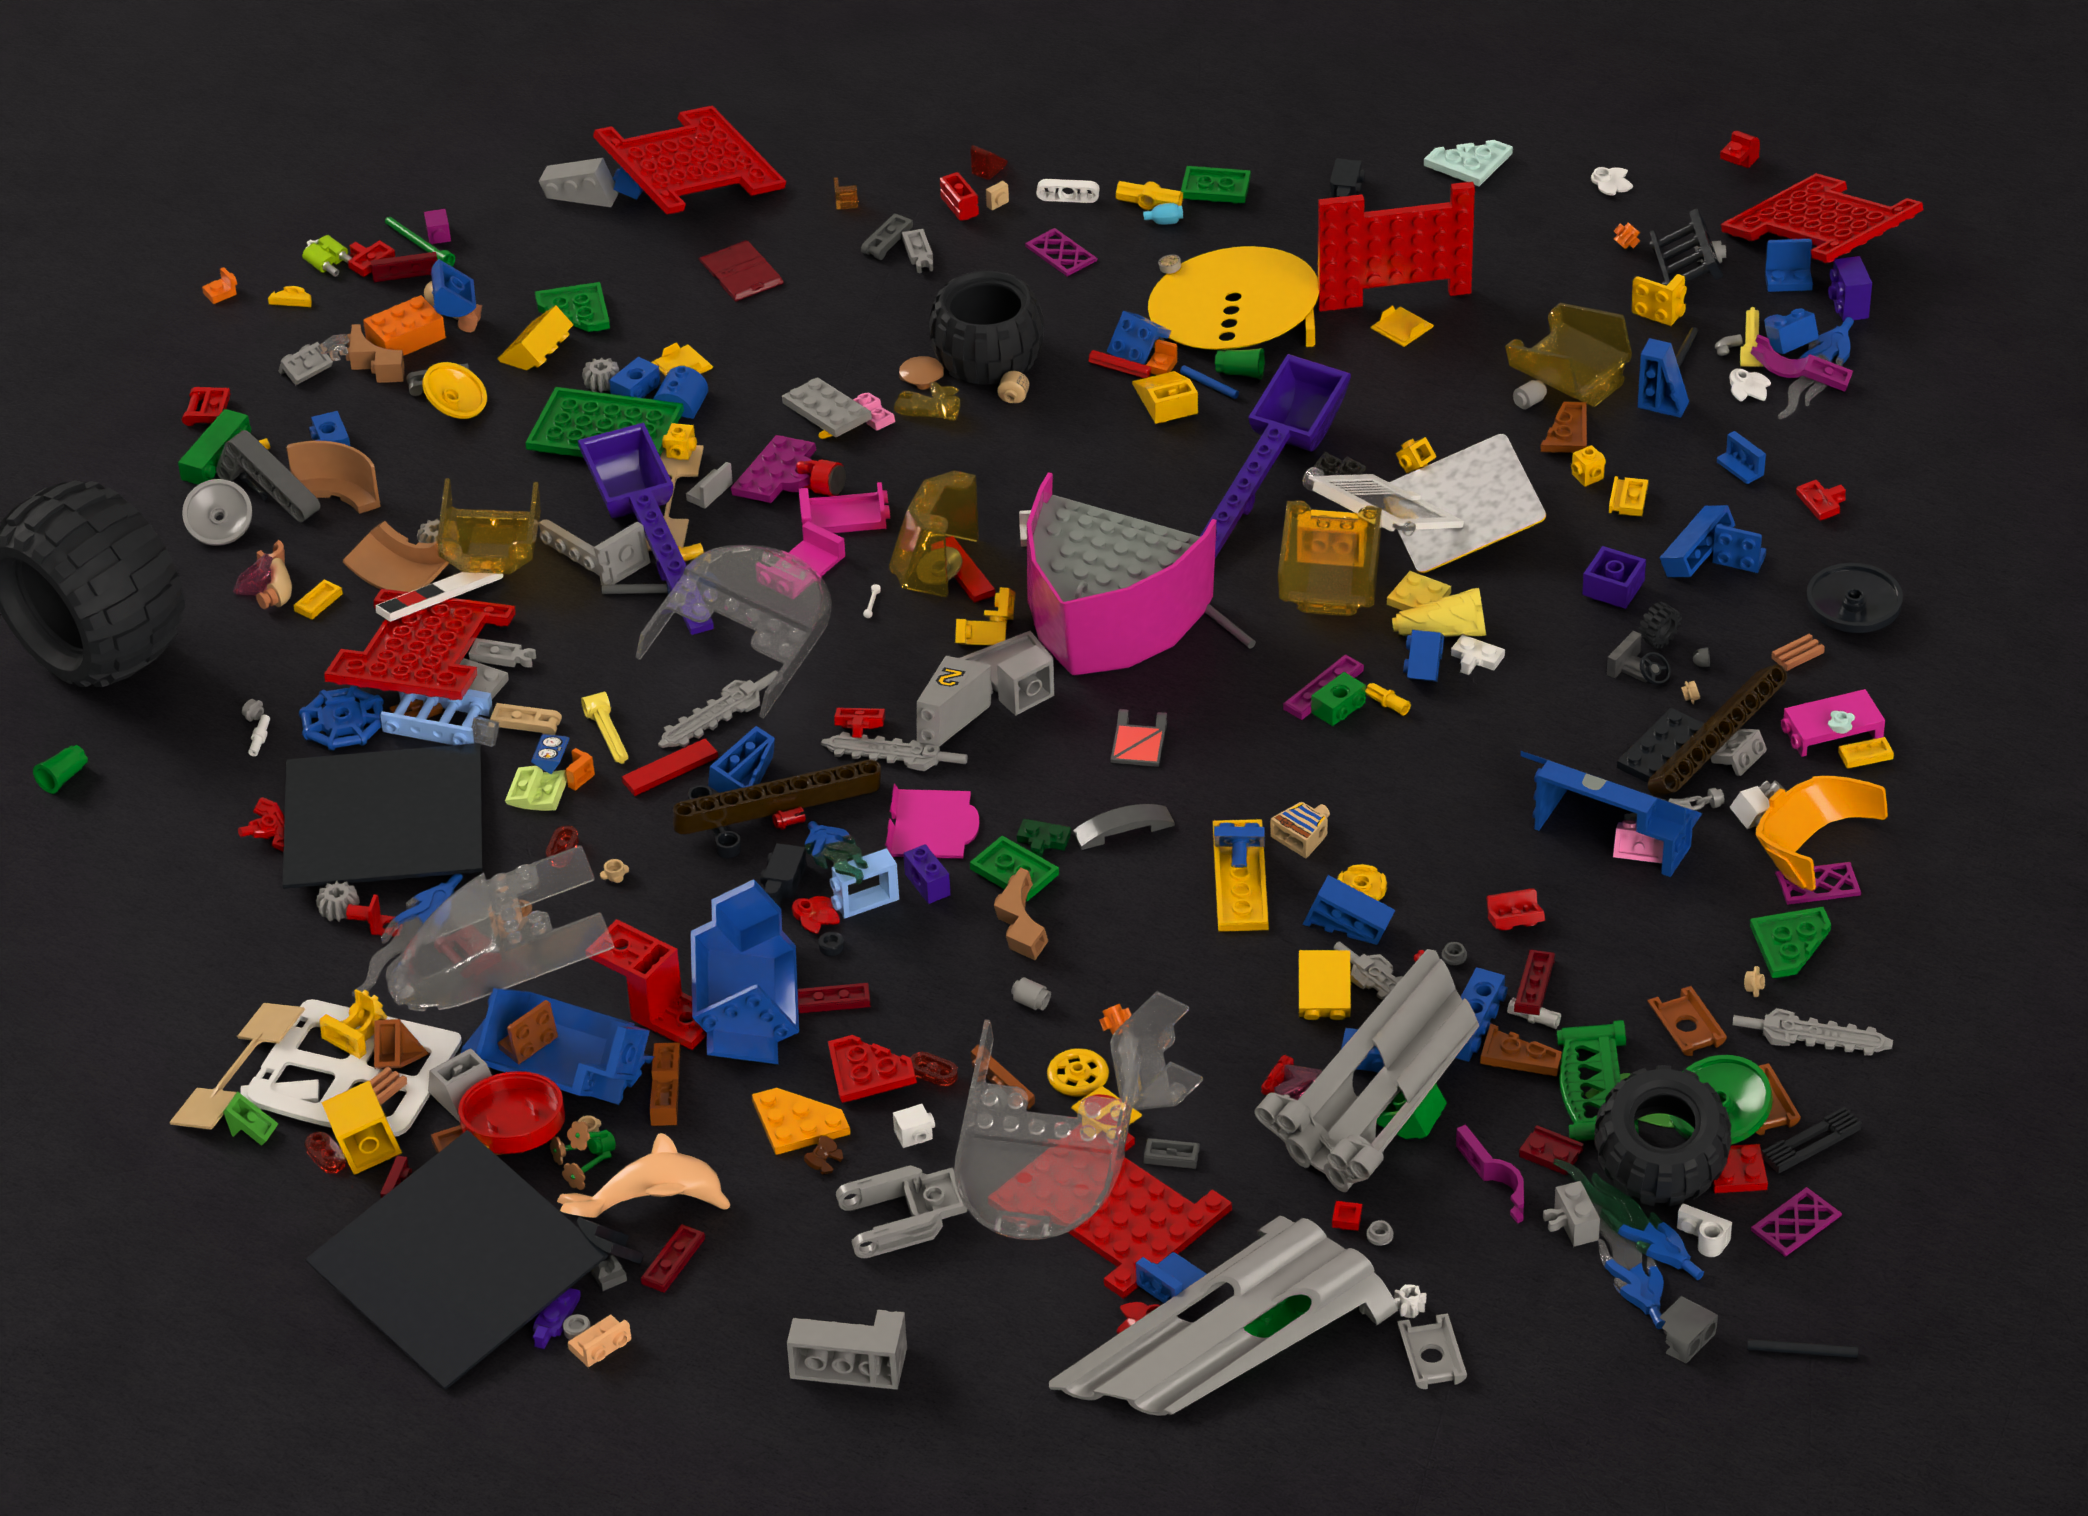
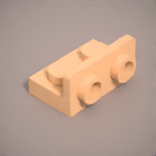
(600, 1340)

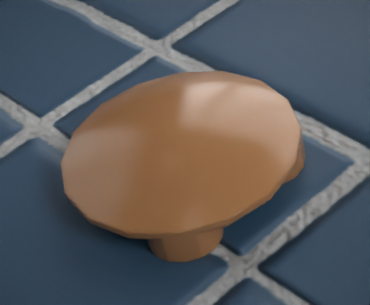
(921, 371)

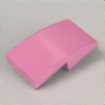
(880, 416)

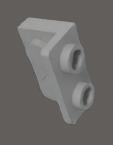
(304, 363)
(1741, 750)

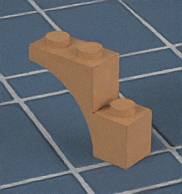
(383, 362)
(1023, 934)

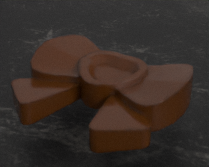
(825, 1148)

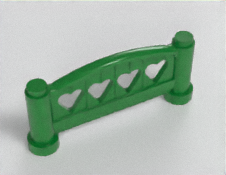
(1603, 1042)

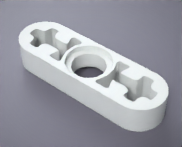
(1083, 197)

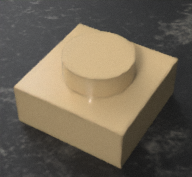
(997, 195)

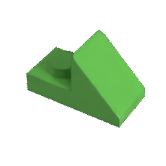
(246, 1116)

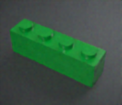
(202, 458)

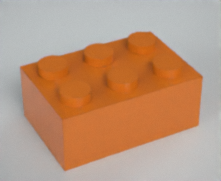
(405, 326)

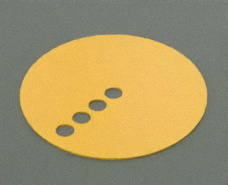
(1273, 288)

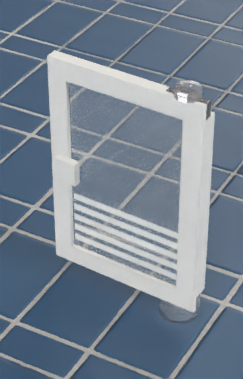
(1400, 508)

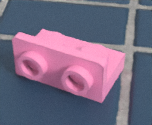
(1635, 845)

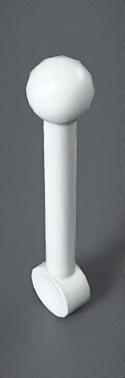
(875, 589)

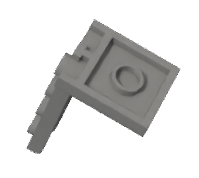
(611, 559)

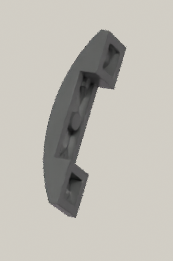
(1122, 819)

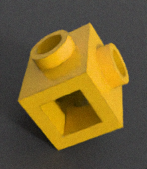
(679, 441)
(1415, 454)
(1588, 465)

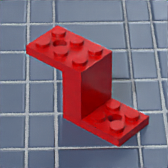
(652, 983)

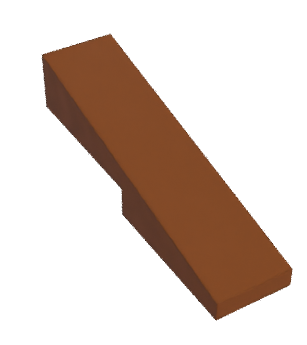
(665, 1084)

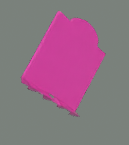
(931, 818)

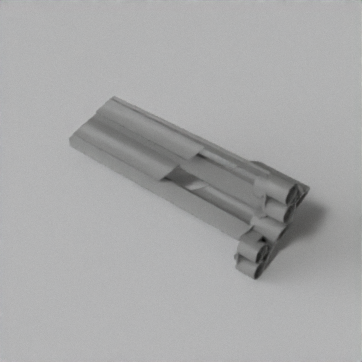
(1418, 1037)
(1173, 1362)

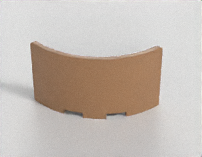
(335, 470)
(392, 562)

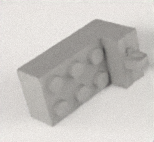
(849, 1351)

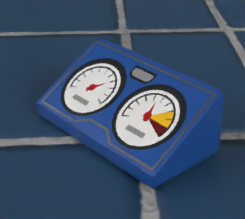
(549, 752)

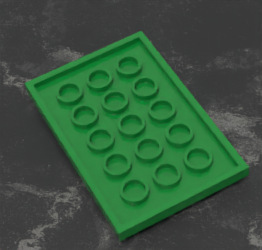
(583, 414)

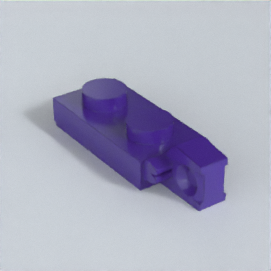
(551, 1319)

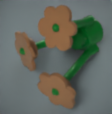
(600, 1143)

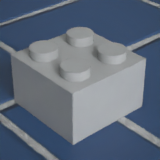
(1025, 680)

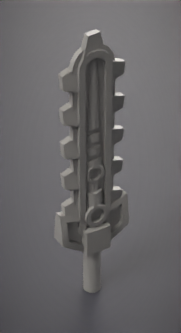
(735, 697)
(914, 754)
(1371, 972)
(1783, 1028)

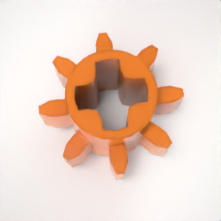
(1626, 235)
(1114, 1017)

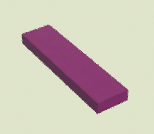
(1300, 703)

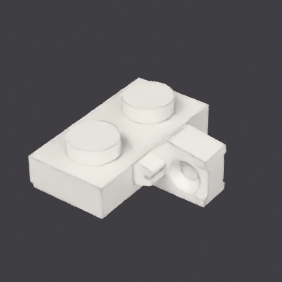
(1475, 652)

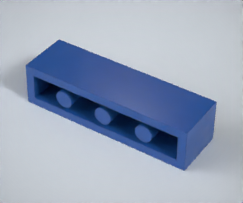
(1695, 541)

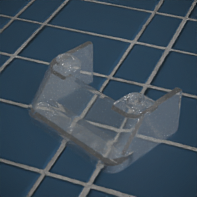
(1157, 1083)

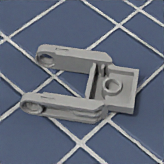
(928, 1198)

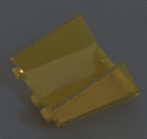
(1580, 355)
(939, 509)
(487, 538)
(1328, 560)

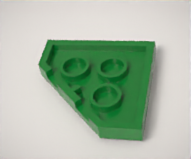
(580, 304)
(1790, 938)

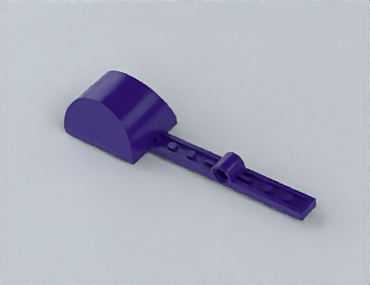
(1292, 412)
(637, 482)

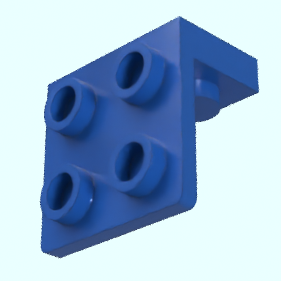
(1788, 265)
(1135, 337)
(1738, 548)
(1167, 1277)

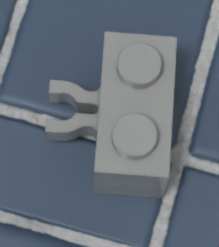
(1575, 1213)

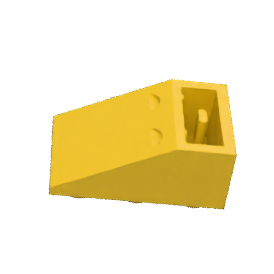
(1167, 396)

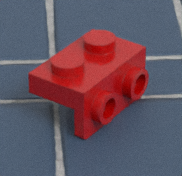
(1514, 909)

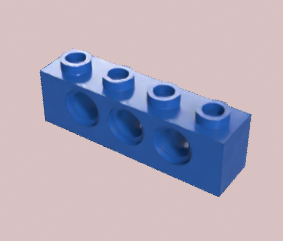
(1484, 995)

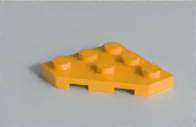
(797, 1120)

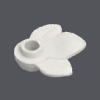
(1611, 180)
(1748, 384)

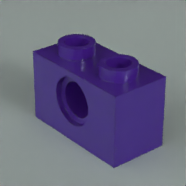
(927, 873)

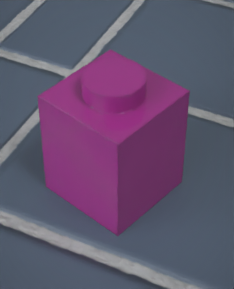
(437, 226)

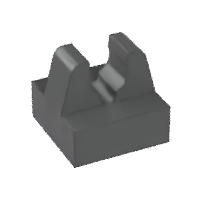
(609, 1273)

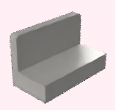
(711, 486)

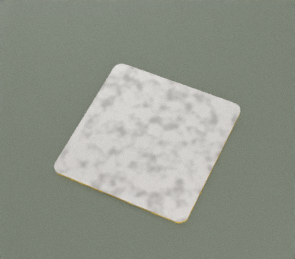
(1481, 488)

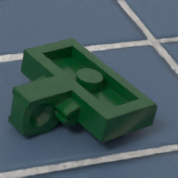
(1043, 835)

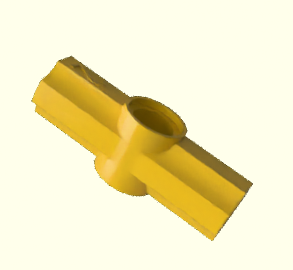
(1147, 195)

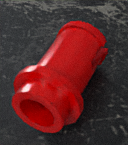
(789, 817)

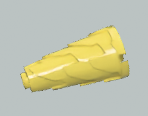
(1448, 615)

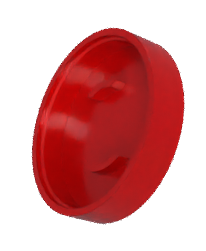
(512, 1111)

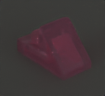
(255, 577)
(1296, 1080)

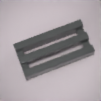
(1168, 1153)

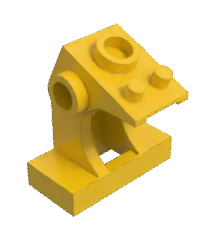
(344, 1033)

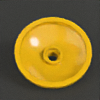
(454, 390)

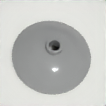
(214, 499)

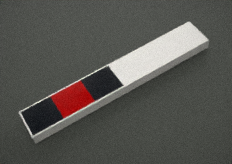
(434, 594)

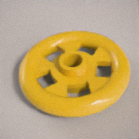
(1083, 1088)

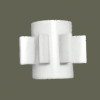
(1410, 1301)

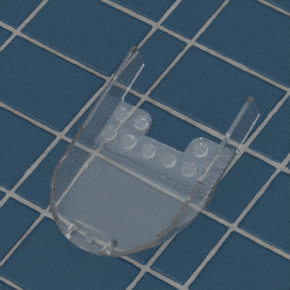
(760, 590)
(484, 941)
(1038, 1170)

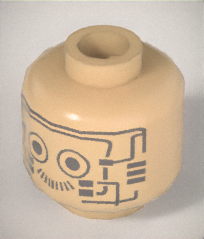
(1013, 385)

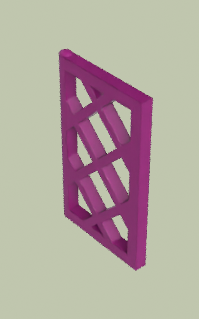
(1057, 263)
(1835, 892)
(1792, 1204)

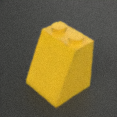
(1324, 984)
(361, 1127)

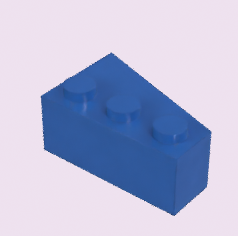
(1660, 380)
(743, 763)
(1349, 911)

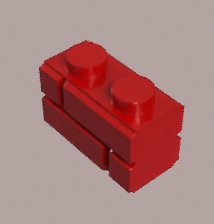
(959, 196)

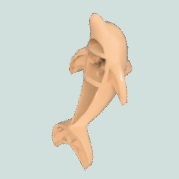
(656, 1174)

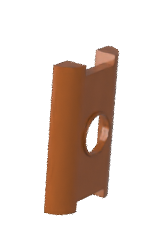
(1691, 1008)
(1782, 1109)

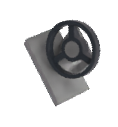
(1625, 660)

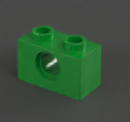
(1338, 699)

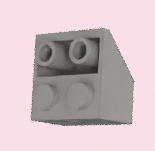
(454, 1077)

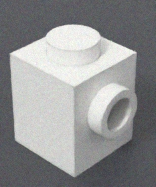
(1750, 806)
(913, 1125)

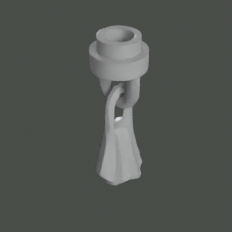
(1715, 798)

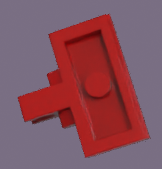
(362, 256)
(1821, 501)
(859, 718)

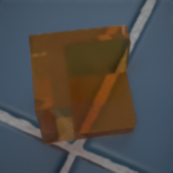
(845, 196)

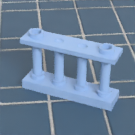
(473, 703)

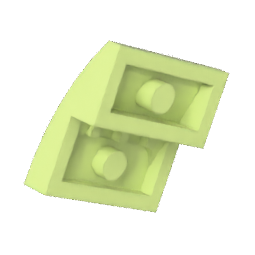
(536, 789)

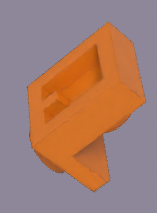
(222, 288)
(1164, 357)
(580, 770)

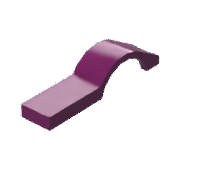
(1810, 367)
(1492, 1168)

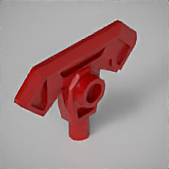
(269, 825)

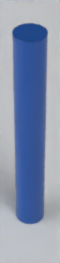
(1218, 386)

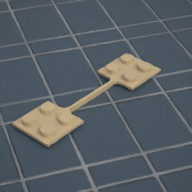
(676, 469)
(207, 1105)

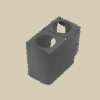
(1687, 1328)

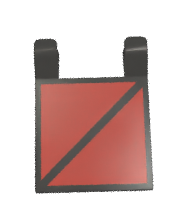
(1138, 743)

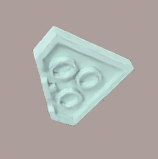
(1469, 161)

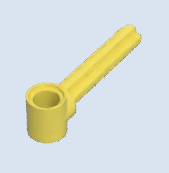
(1751, 333)
(598, 709)

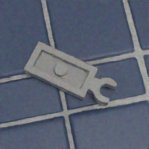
(918, 249)
(501, 653)

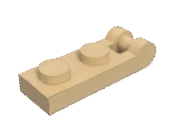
(526, 718)

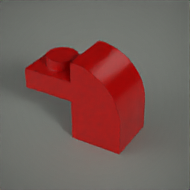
(1741, 150)

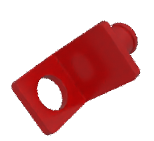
(371, 914)

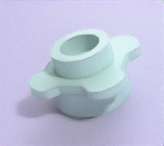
(1841, 721)

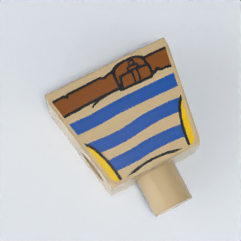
(1301, 827)

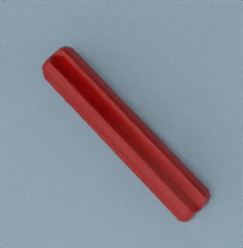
(1119, 364)

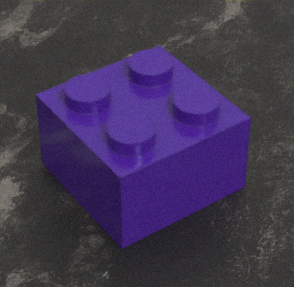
(1850, 288)
(1614, 577)

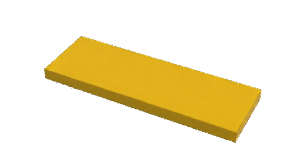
(1240, 891)

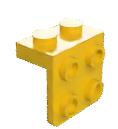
(1659, 301)

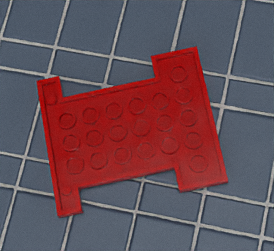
(690, 159)
(1821, 213)
(1393, 246)
(420, 649)
(1146, 1222)

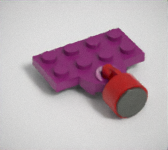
(788, 467)

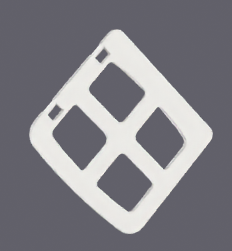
(438, 1042)

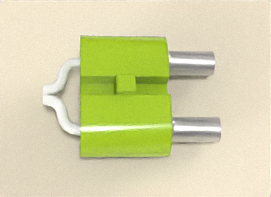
(325, 253)

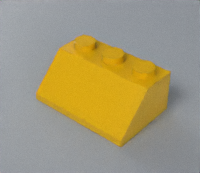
(537, 340)

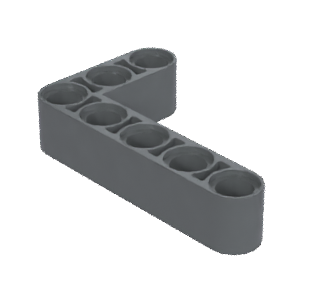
(249, 455)

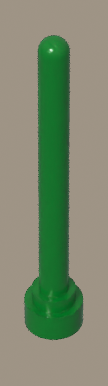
(443, 255)

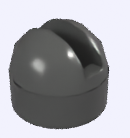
(1701, 657)

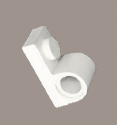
(1712, 1231)

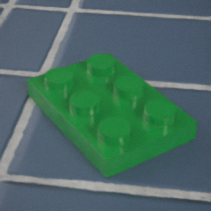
(1215, 184)
(1005, 858)

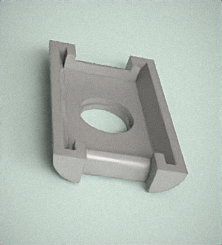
(1438, 1337)

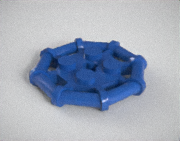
(339, 703)

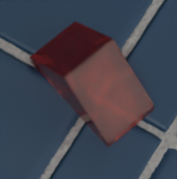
(985, 163)

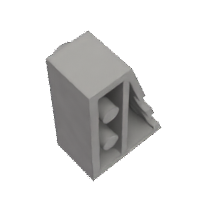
(580, 182)

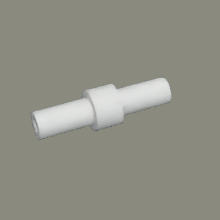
(259, 735)

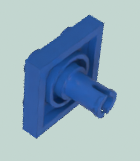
(1239, 839)

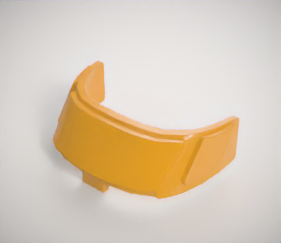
(1807, 808)

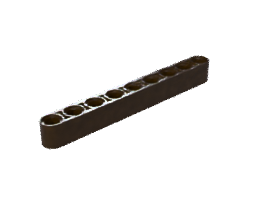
(1717, 731)
(781, 794)

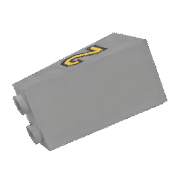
(952, 699)

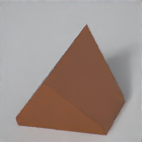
(395, 1045)

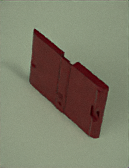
(741, 270)

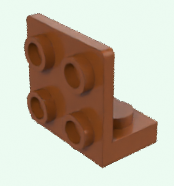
(529, 1033)

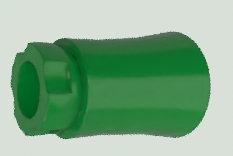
(1241, 362)
(59, 768)

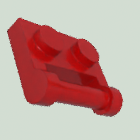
(213, 404)

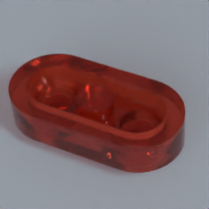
(562, 839)
(934, 1069)
(321, 1148)

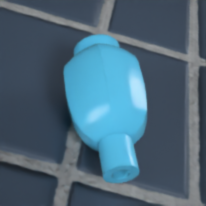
(1165, 214)

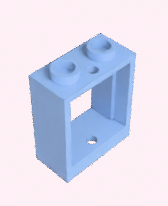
(880, 864)

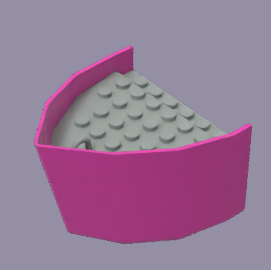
(1112, 584)

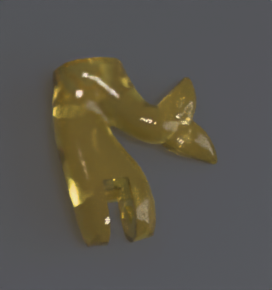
(941, 405)

